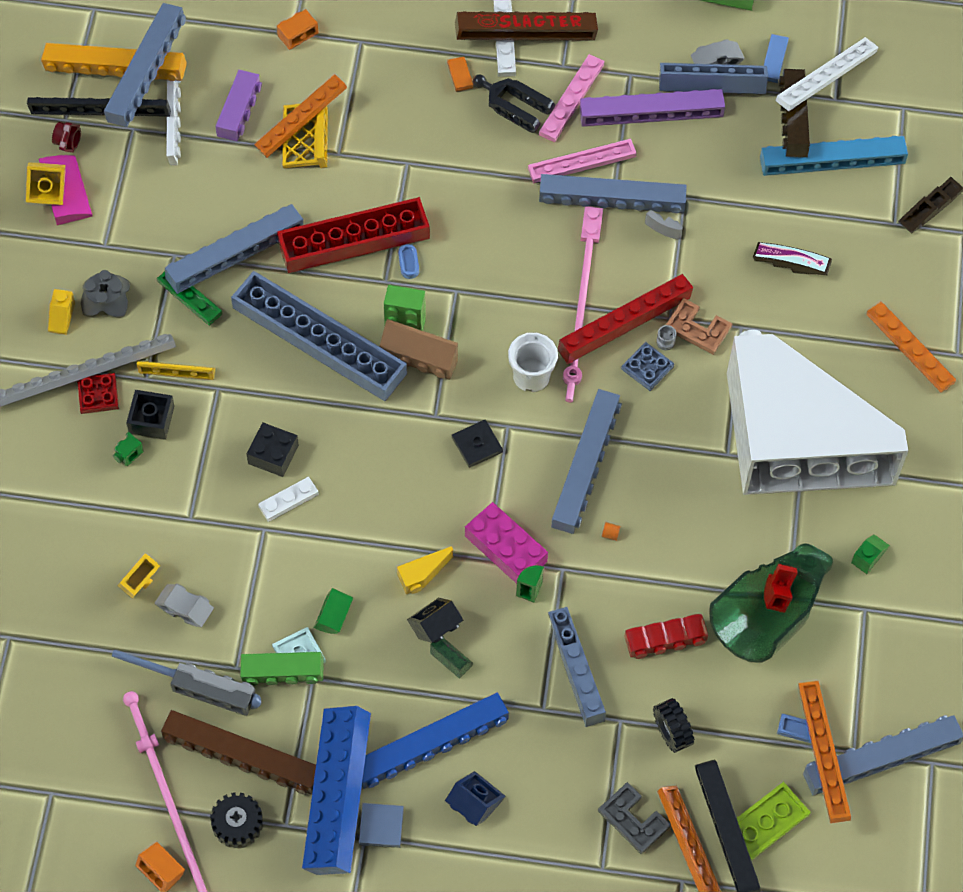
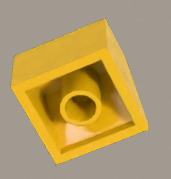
(45, 183)

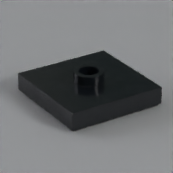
(477, 443)

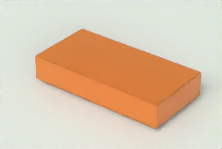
(460, 74)

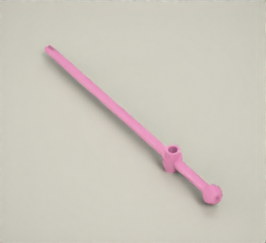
(147, 744)

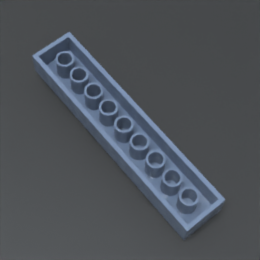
(319, 336)

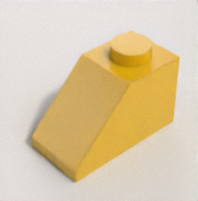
(61, 311)

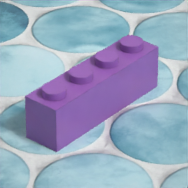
(238, 105)

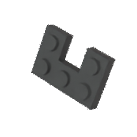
(617, 813)

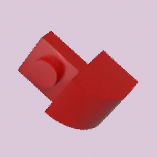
(777, 588)

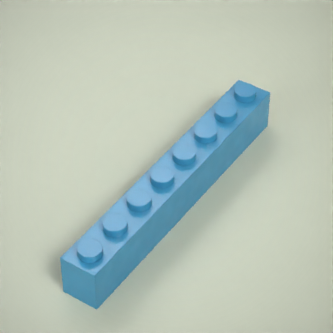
(836, 156)

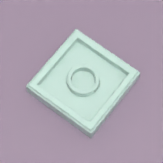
(298, 642)

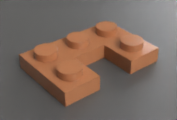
(706, 339)

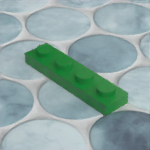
(194, 301)

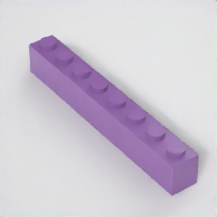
(652, 107)

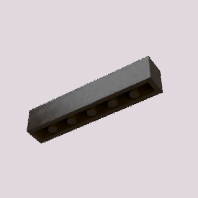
(796, 120)

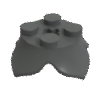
(111, 302)

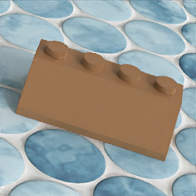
(420, 349)

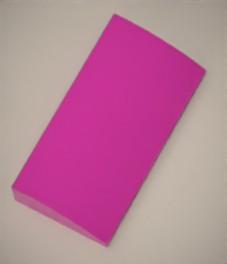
(75, 200)

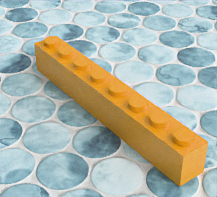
(105, 61)

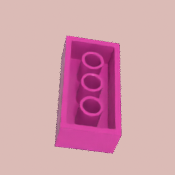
(504, 542)

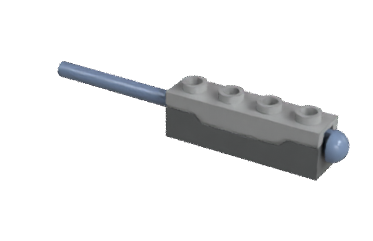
(203, 685)

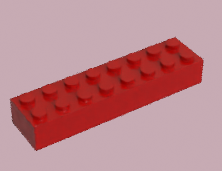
(353, 235)

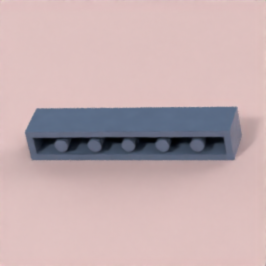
(713, 76)

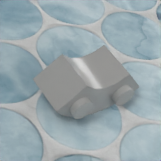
(721, 52)
(190, 607)

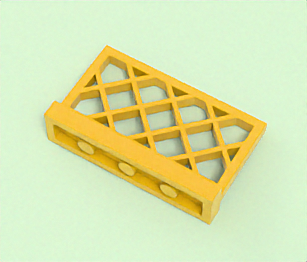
(319, 145)

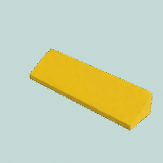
(176, 370)

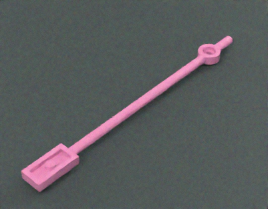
(590, 235)

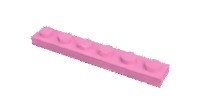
(571, 98)
(583, 160)

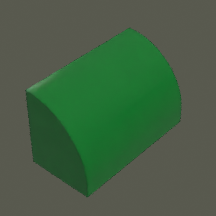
(530, 582)
(333, 612)

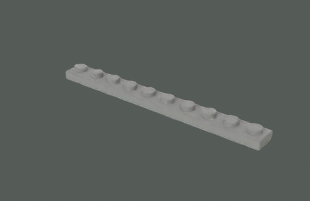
(89, 368)

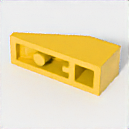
(421, 571)

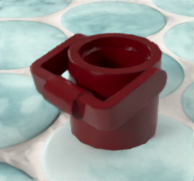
(66, 136)

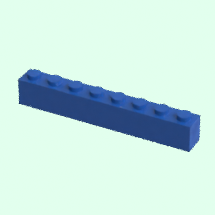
(434, 739)

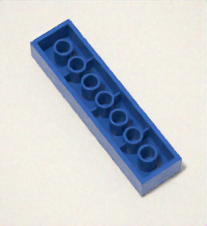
(336, 791)

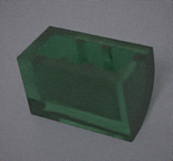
(450, 657)

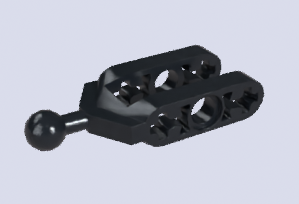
(522, 93)

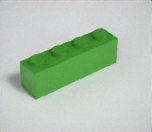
(282, 667)

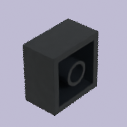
(150, 414)
(272, 449)
(435, 620)

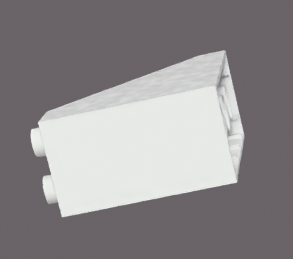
(804, 426)

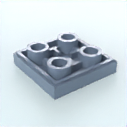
(647, 366)
(381, 825)

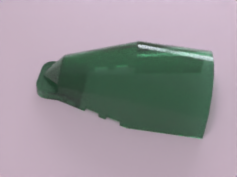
(741, 614)

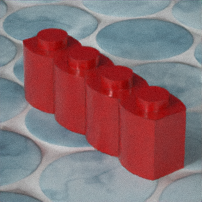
(666, 635)

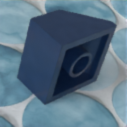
(474, 798)

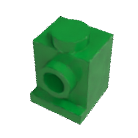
(128, 450)

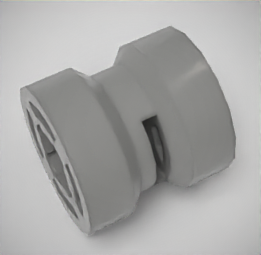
(666, 337)

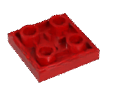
(98, 393)

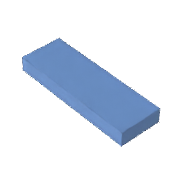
(775, 56)

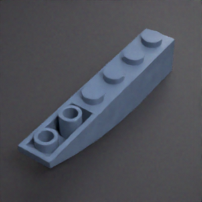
(577, 667)

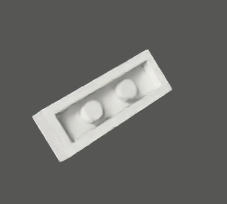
(288, 499)

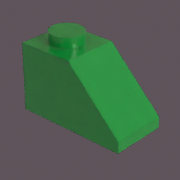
(869, 553)

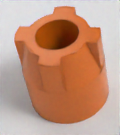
(610, 531)

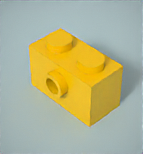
(139, 576)

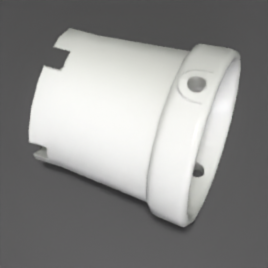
(532, 360)

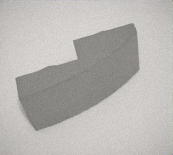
(667, 228)

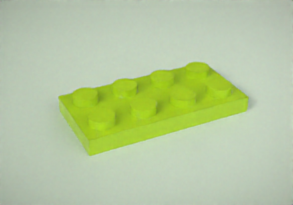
(771, 819)

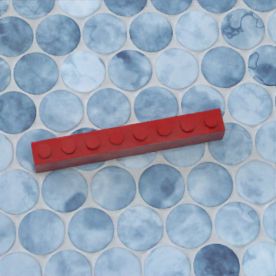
(624, 319)

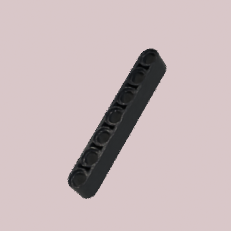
(727, 827)

